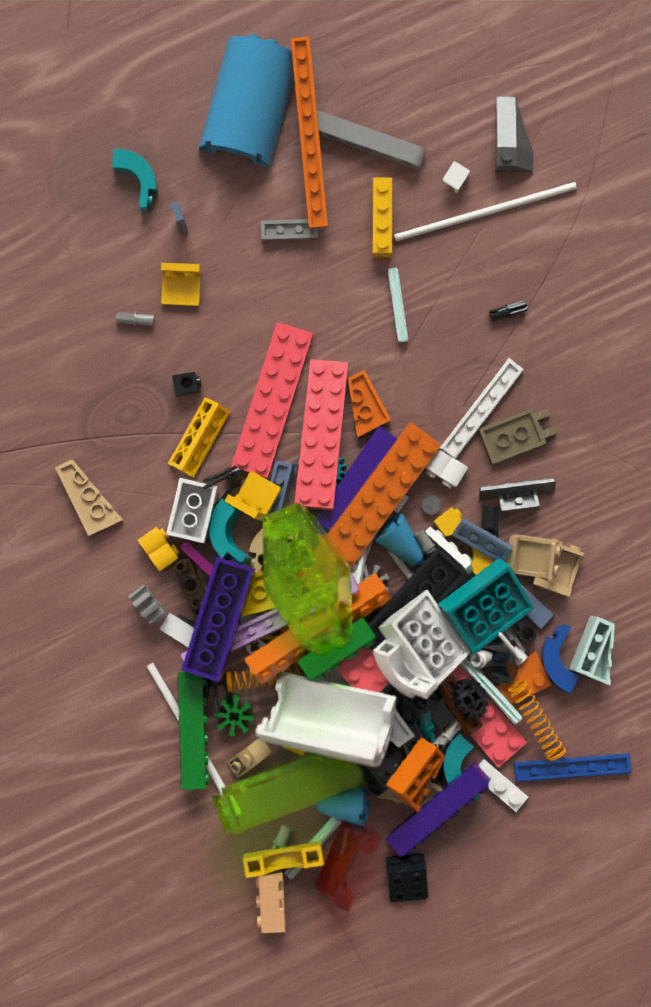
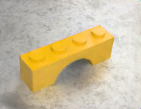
(382, 218)
(447, 523)
(270, 860)

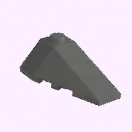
(512, 143)

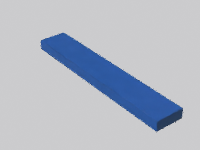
(572, 767)

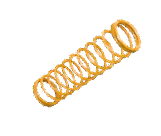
(229, 679)
(517, 691)

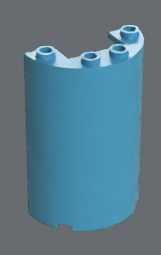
(249, 99)

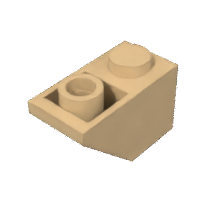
(249, 757)

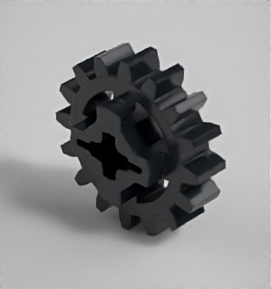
(469, 699)

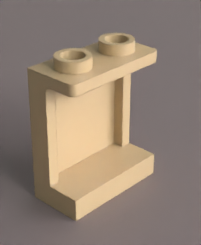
(534, 556)
(569, 564)

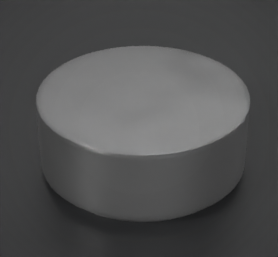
(431, 505)

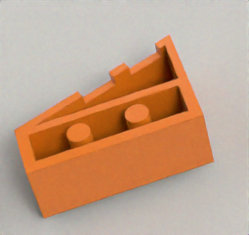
(415, 773)

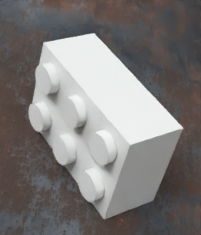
(192, 511)

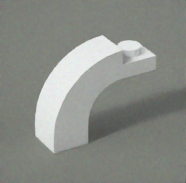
(400, 674)

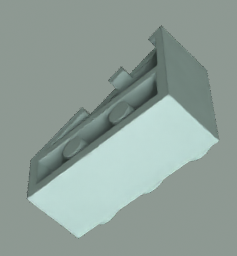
(595, 650)

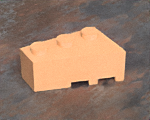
(271, 902)

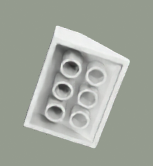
(426, 638)

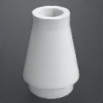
(481, 658)

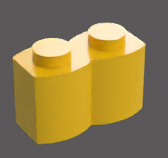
(159, 549)

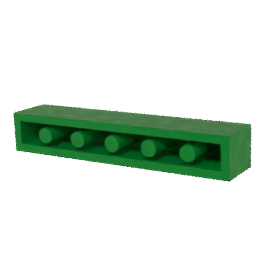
(191, 731)

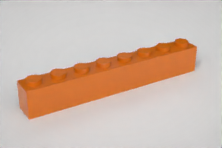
(286, 649)

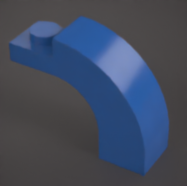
(551, 660)

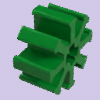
(233, 721)

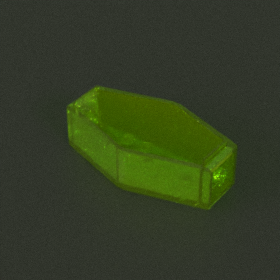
(324, 583)
(283, 790)

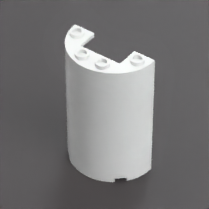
(330, 720)

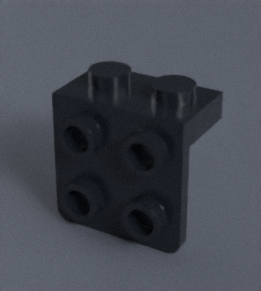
(414, 707)
(379, 776)
(407, 877)

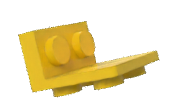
(180, 284)
(255, 496)

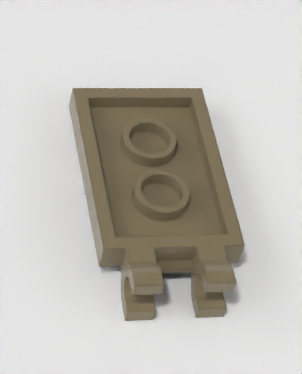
(516, 435)

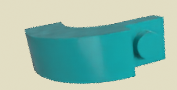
(132, 163)
(220, 532)
(455, 753)

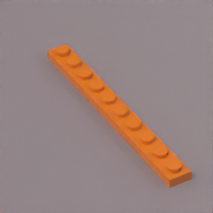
(309, 132)

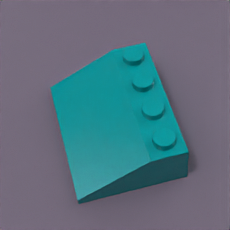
(486, 605)

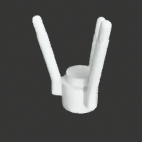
(518, 652)

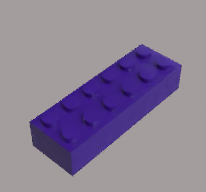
(218, 619)

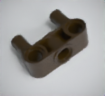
(185, 572)

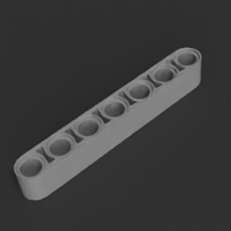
(370, 140)

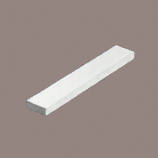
(481, 408)

